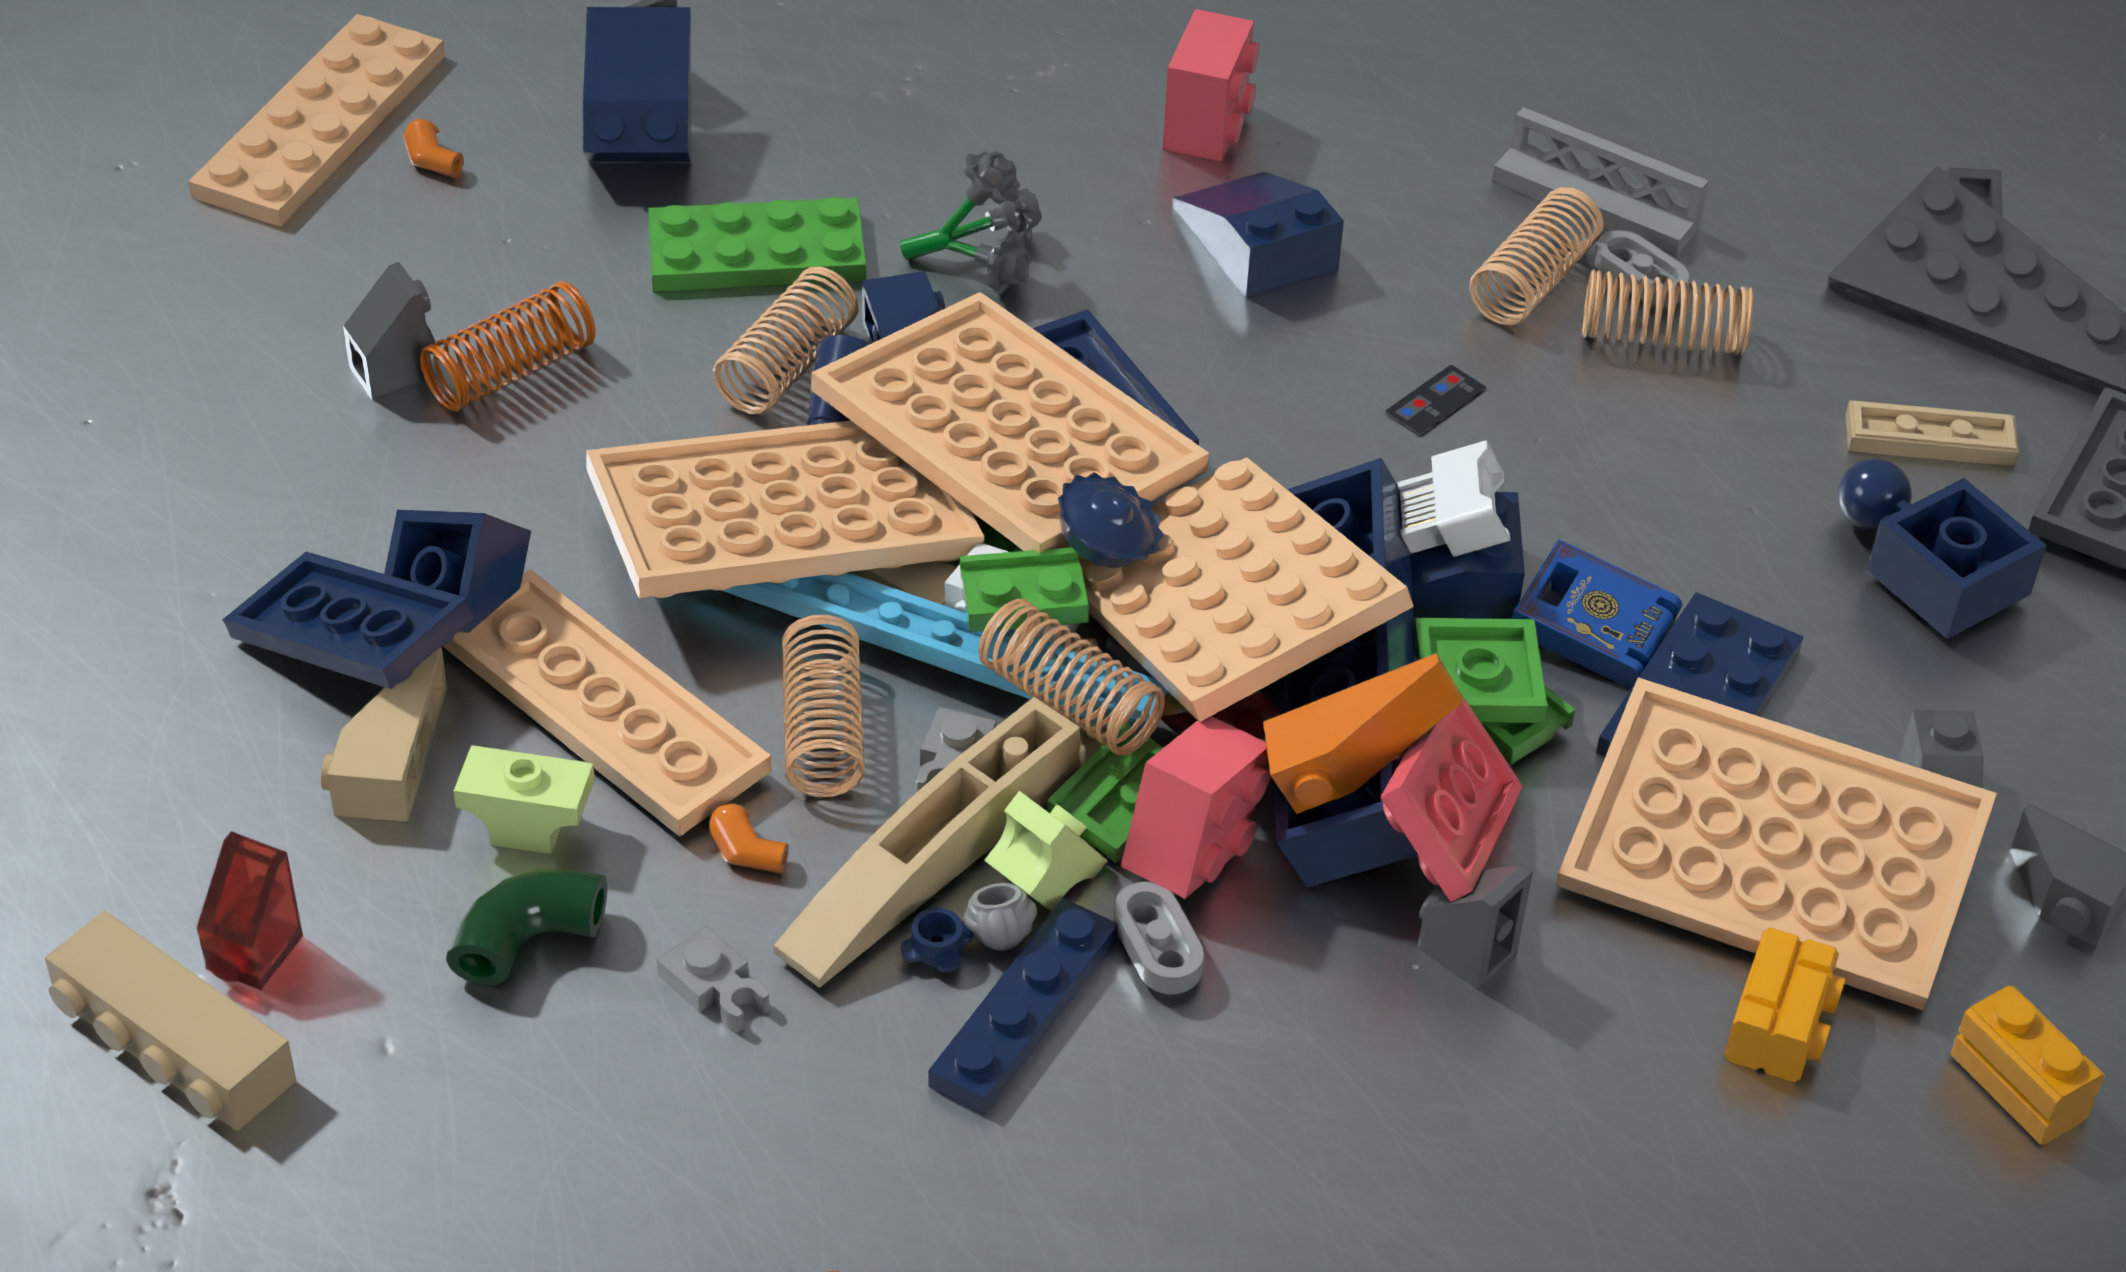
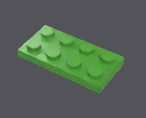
(754, 243)

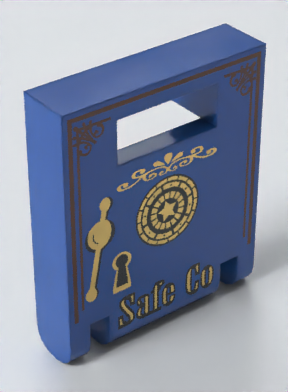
(1606, 615)

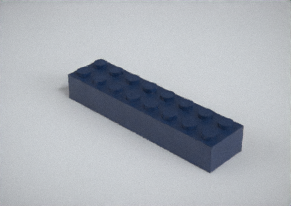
(1353, 829)

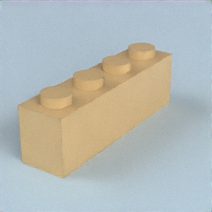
(170, 1021)

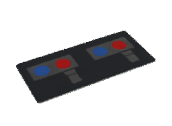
(1435, 399)

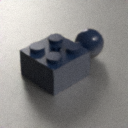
(1946, 554)

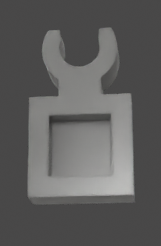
(948, 738)
(710, 972)

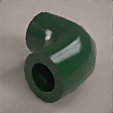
(521, 909)

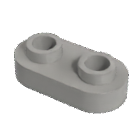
(1632, 254)
(1162, 942)

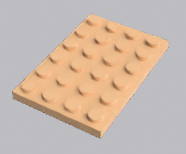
(1003, 418)
(771, 508)
(1239, 590)
(1770, 826)

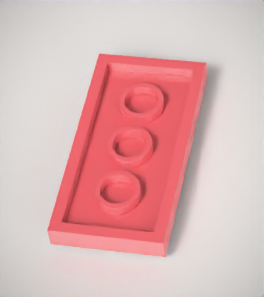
(1452, 800)

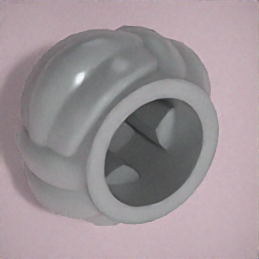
(1000, 915)

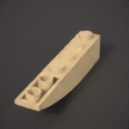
(931, 839)

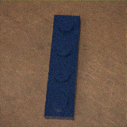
(1022, 1006)

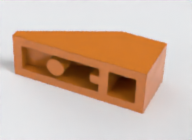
(1355, 733)

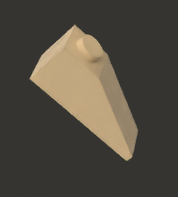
(386, 747)

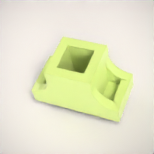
(523, 795)
(1043, 851)

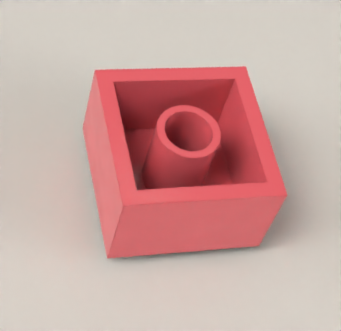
(1210, 85)
(1196, 806)

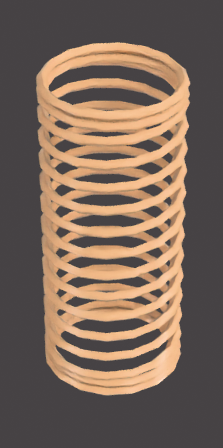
(1493, 265)
(1739, 320)
(764, 369)
(815, 668)
(1120, 714)

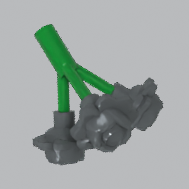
(1017, 211)

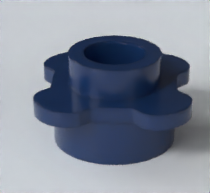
(937, 939)

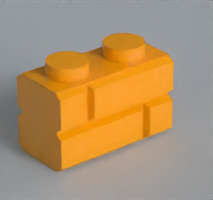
(1783, 1004)
(2027, 1064)

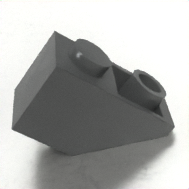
(389, 333)

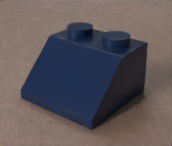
(460, 555)

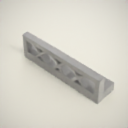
(1623, 206)

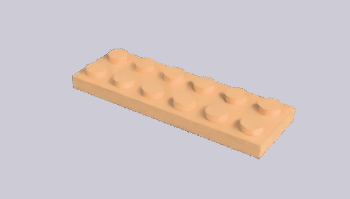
(317, 120)
(611, 705)

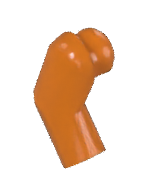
(425, 151)
(740, 844)

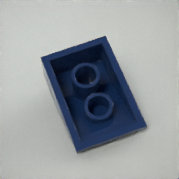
(637, 84)
(1265, 230)
(1475, 583)

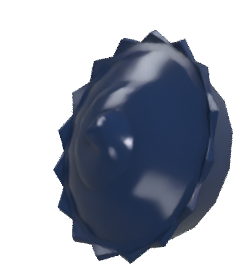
(1108, 521)

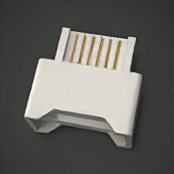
(1454, 502)

